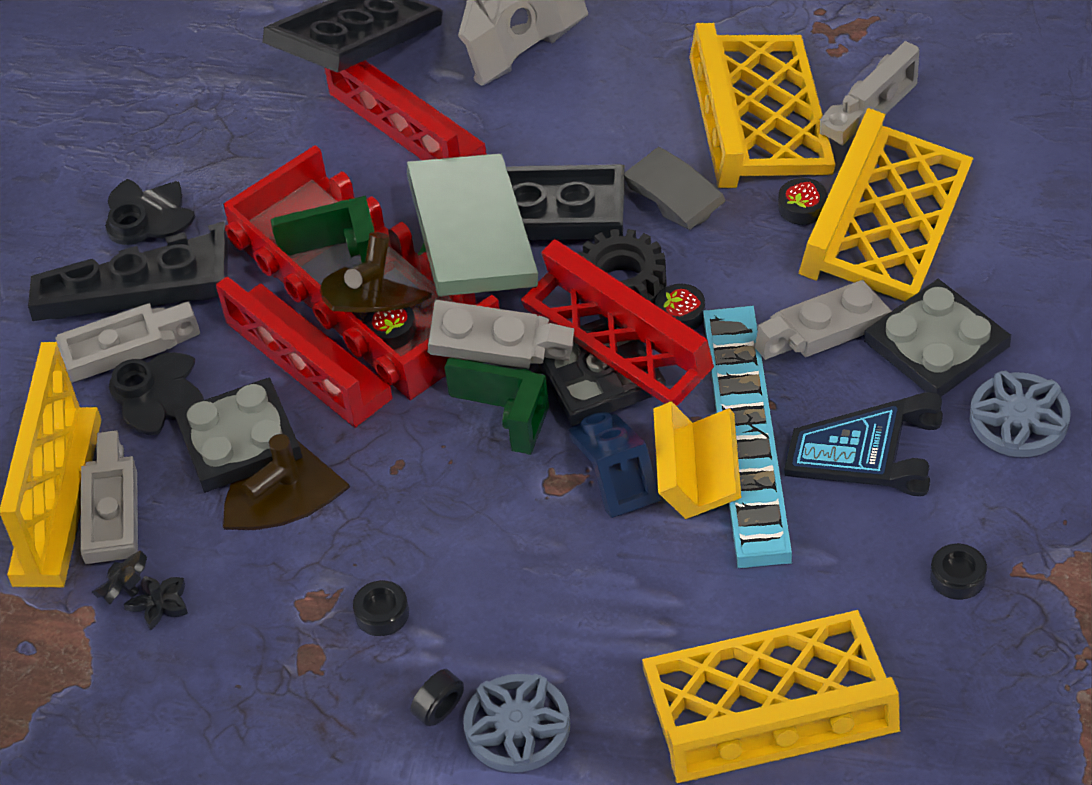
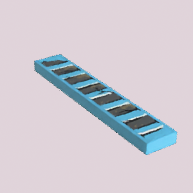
(740, 384)

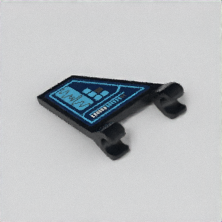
(865, 445)

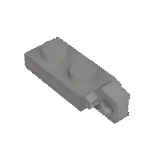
(879, 91)
(821, 321)
(496, 335)
(125, 337)
(109, 503)

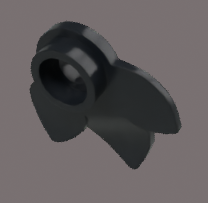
(146, 214)
(153, 390)

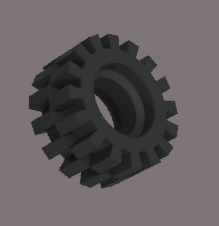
(633, 255)

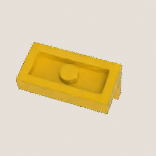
(696, 460)

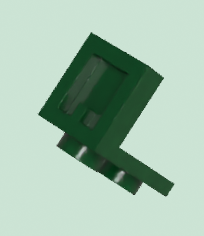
(326, 226)
(517, 390)

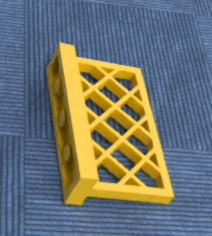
(718, 100)
(845, 203)
(45, 475)
(780, 725)

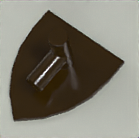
(365, 287)
(281, 490)

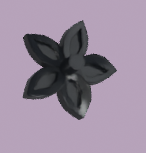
(124, 576)
(159, 599)

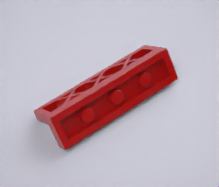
(401, 114)
(628, 310)
(303, 351)

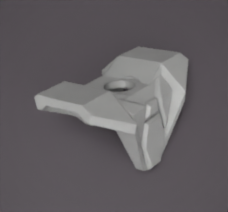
(495, 44)

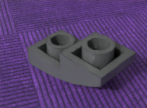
(675, 187)

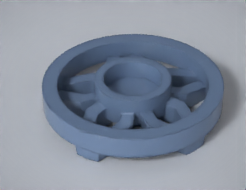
(1020, 414)
(517, 722)

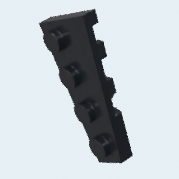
(132, 279)

